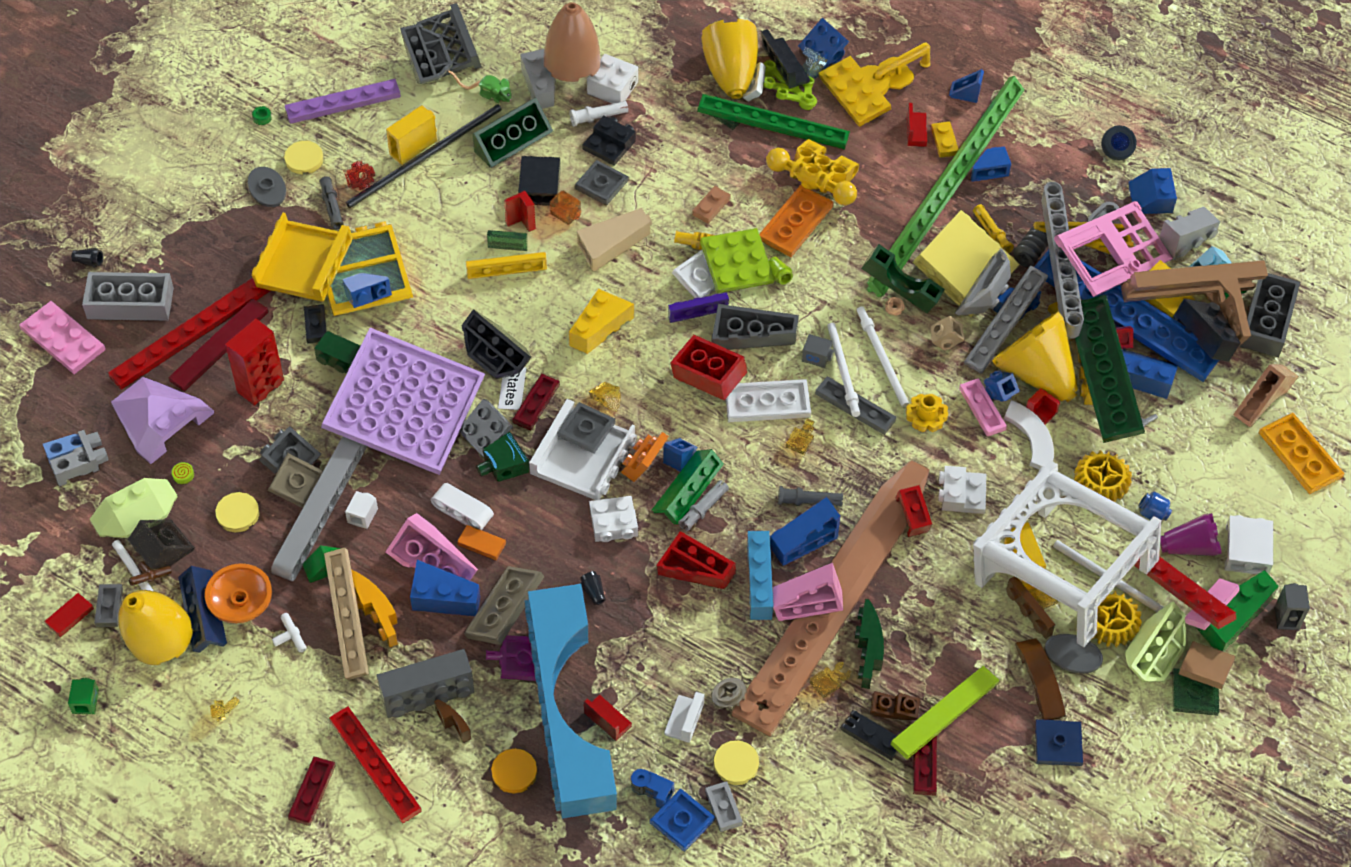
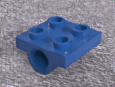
(826, 42)

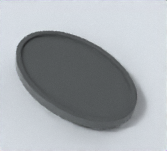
(267, 186)
(1070, 656)

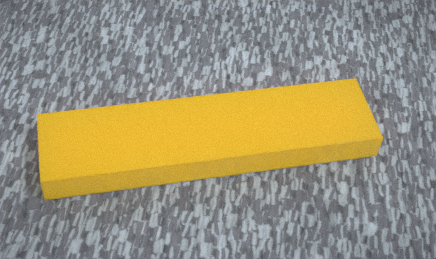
(506, 265)

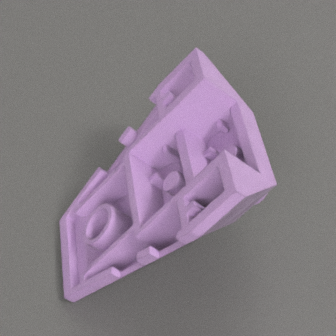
(156, 413)

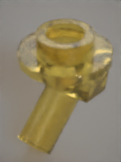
(219, 710)

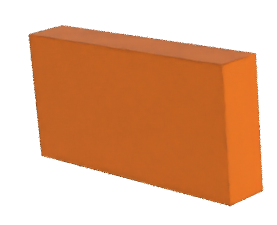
(481, 542)

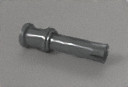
(798, 496)

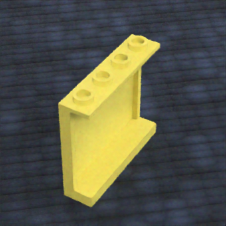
(959, 256)

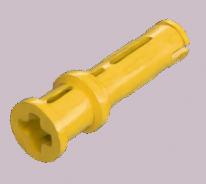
(991, 228)

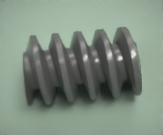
(1030, 247)

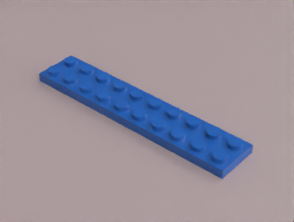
(1149, 325)

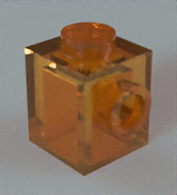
(565, 207)

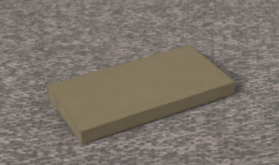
(503, 605)

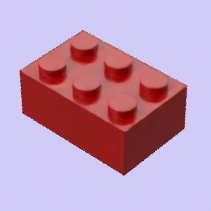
(709, 367)

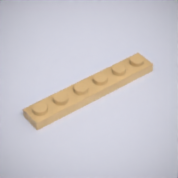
(346, 614)

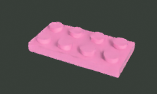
(62, 337)

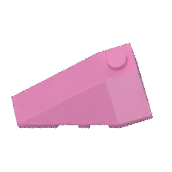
(425, 543)

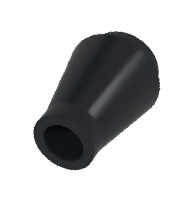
(90, 257)
(593, 587)

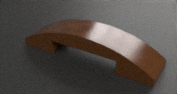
(1042, 678)

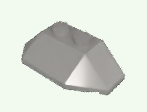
(987, 286)

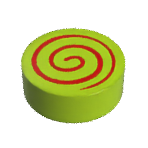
(182, 473)

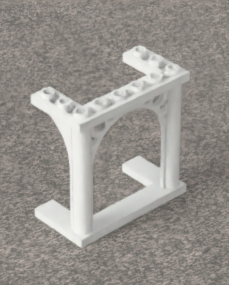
(1047, 488)

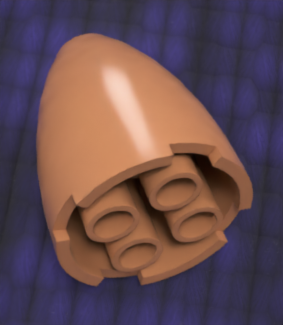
(572, 45)

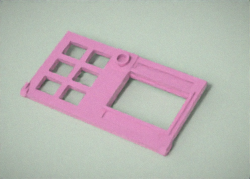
(1123, 255)

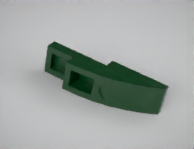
(871, 642)

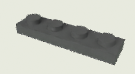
(869, 412)

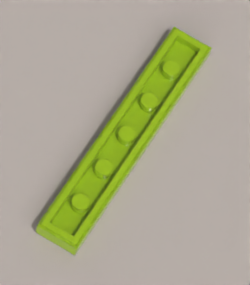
(944, 712)

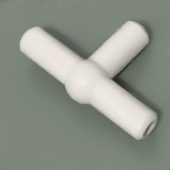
(291, 633)

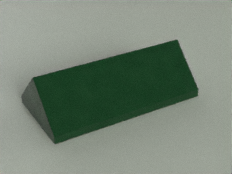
(511, 133)

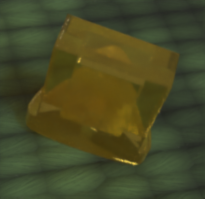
(607, 395)

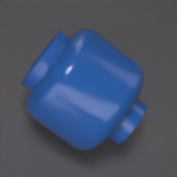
(1155, 506)

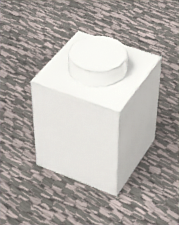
(361, 509)

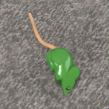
(490, 87)

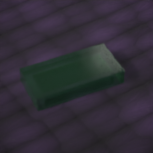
(507, 240)

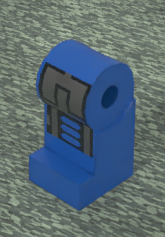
(652, 785)

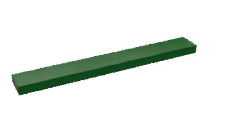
(773, 121)

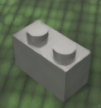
(1292, 607)

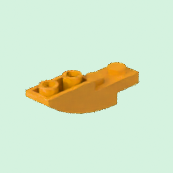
(376, 604)

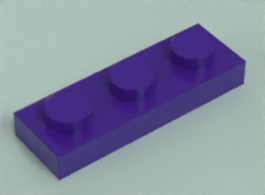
(696, 308)

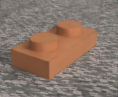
(711, 204)

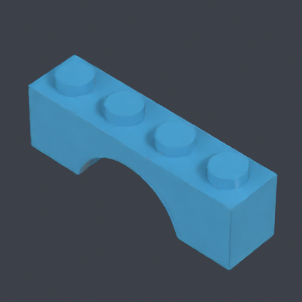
(760, 575)

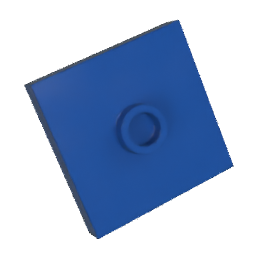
(682, 820)

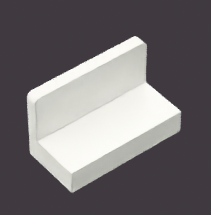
(685, 717)

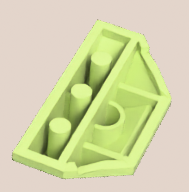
(139, 501)
(1158, 644)

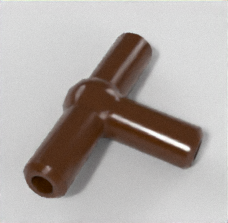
(148, 574)

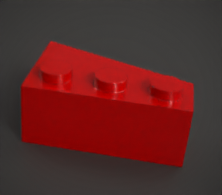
(695, 563)

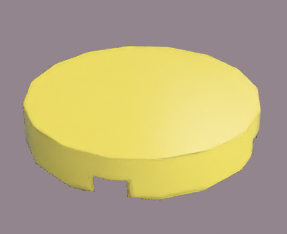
(303, 157)
(237, 512)
(736, 762)

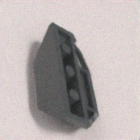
(425, 53)

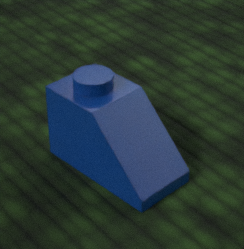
(991, 165)

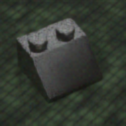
(160, 542)

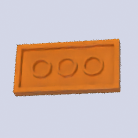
(796, 221)

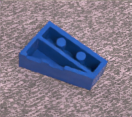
(806, 532)
(443, 592)

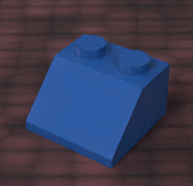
(1154, 191)

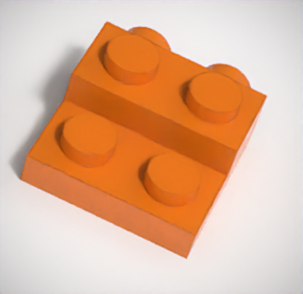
(643, 456)

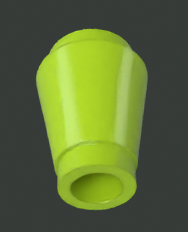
(781, 272)

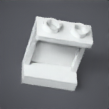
(1249, 545)

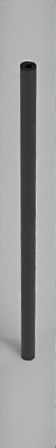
(423, 156)

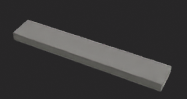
(1006, 319)

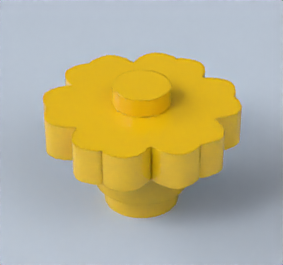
(927, 412)

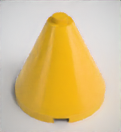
(1042, 359)

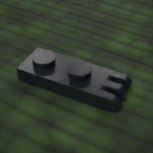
(870, 734)

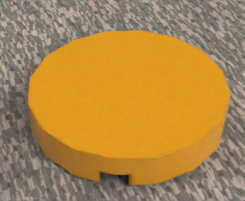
(514, 770)

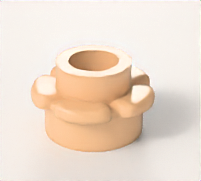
(894, 302)

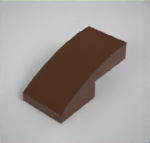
(450, 717)

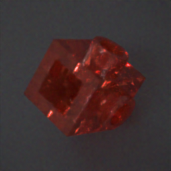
(352, 175)

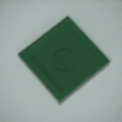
(1193, 696)

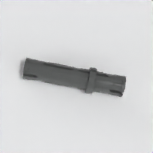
(329, 196)

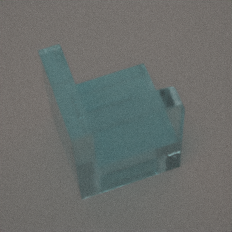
(814, 62)

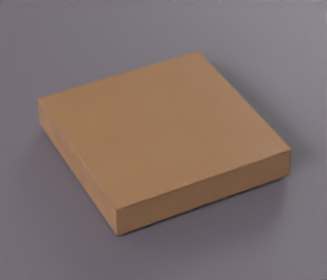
(1207, 665)

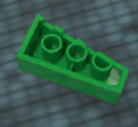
(1248, 604)

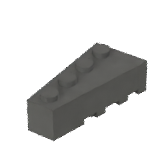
(753, 328)

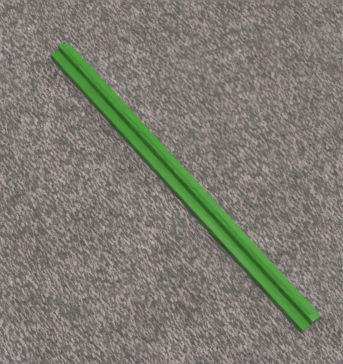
(951, 178)

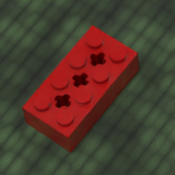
(255, 362)

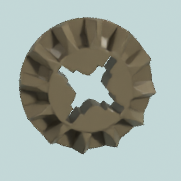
(733, 686)

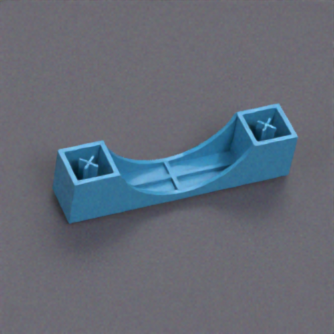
(579, 770)

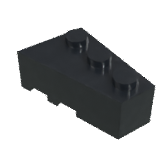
(1210, 328)

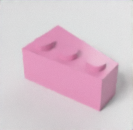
(808, 594)

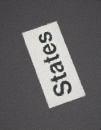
(512, 391)

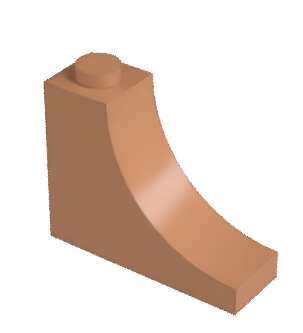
(1271, 385)

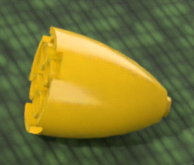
(731, 54)
(154, 626)

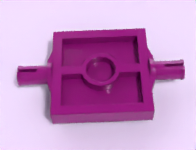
(514, 658)

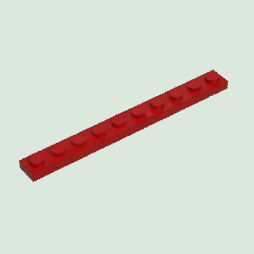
(185, 334)

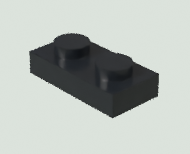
(315, 323)

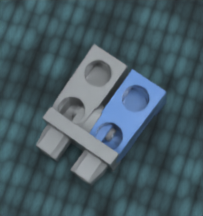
(74, 455)

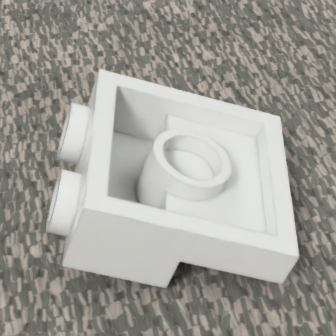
(962, 490)
(613, 519)

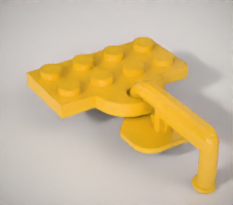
(863, 88)

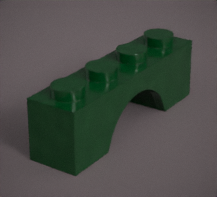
(919, 292)

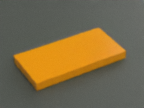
(1301, 453)

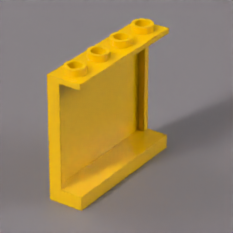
(301, 259)

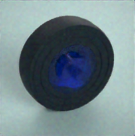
(1118, 142)

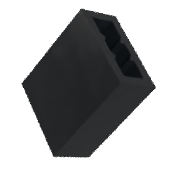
(540, 178)

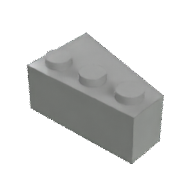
(538, 78)
(1188, 231)

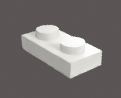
(756, 86)

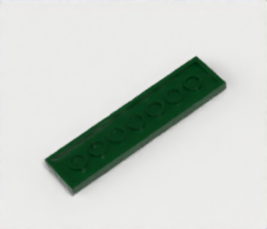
(1107, 373)

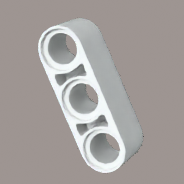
(462, 506)

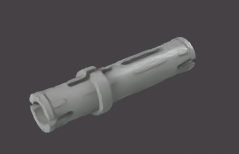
(698, 511)

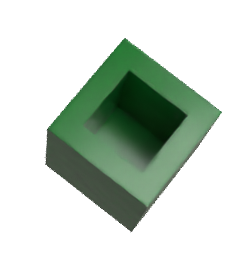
(83, 696)

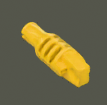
(690, 239)

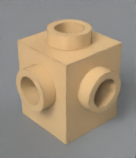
(947, 333)

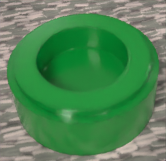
(261, 115)

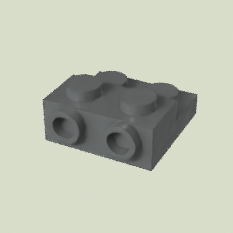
(287, 442)

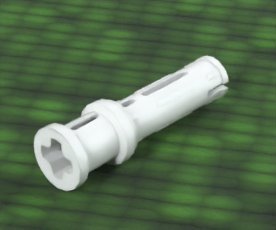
(589, 114)

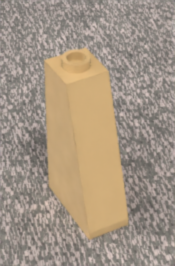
(612, 237)

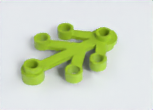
(805, 99)

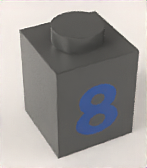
(817, 351)

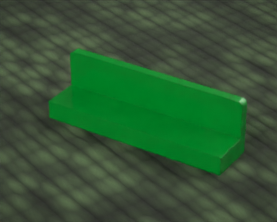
(689, 485)

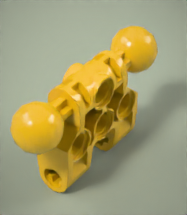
(817, 170)

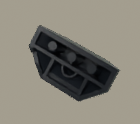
(493, 346)

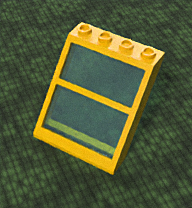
(373, 253)

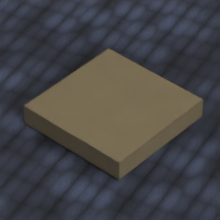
(295, 480)

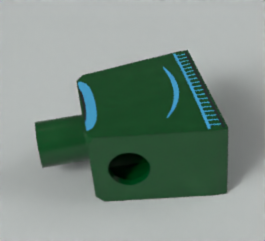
(504, 459)

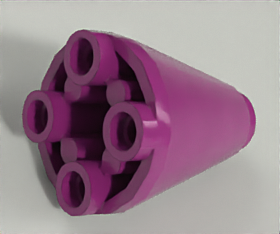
(1193, 538)

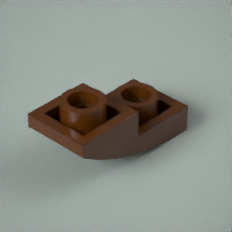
(894, 707)

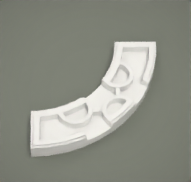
(1036, 431)

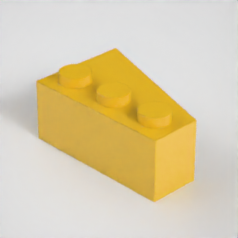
(598, 320)

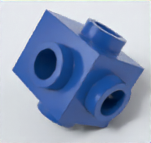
(1001, 385)

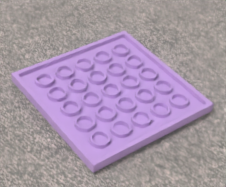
(403, 401)

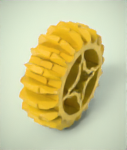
(1116, 475)
(1125, 622)

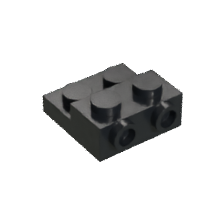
(610, 140)

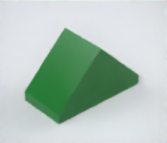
(315, 564)

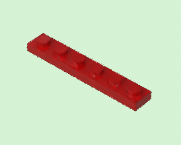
(1190, 593)
(375, 764)

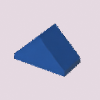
(967, 87)
(678, 453)

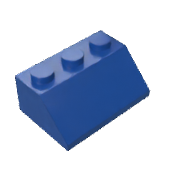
(1149, 374)

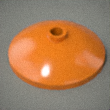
(238, 583)

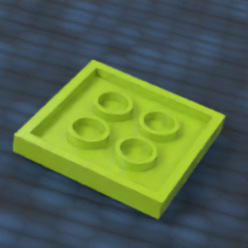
(737, 260)

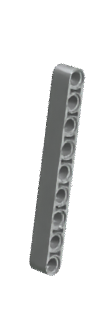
(1063, 271)
(317, 509)

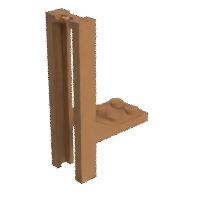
(1201, 280)

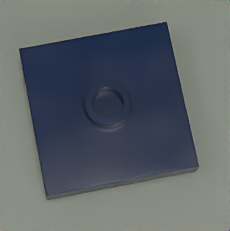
(1058, 742)

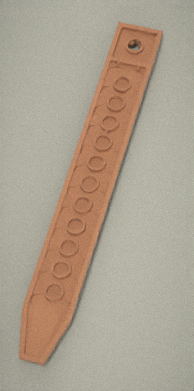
(811, 636)

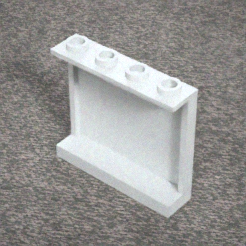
(576, 467)

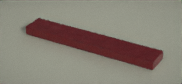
(215, 347)

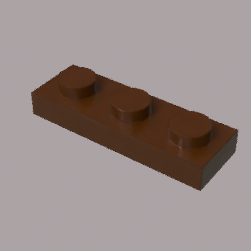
(1030, 607)

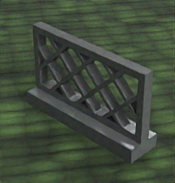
(461, 33)

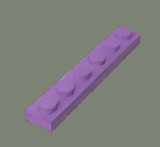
(342, 101)

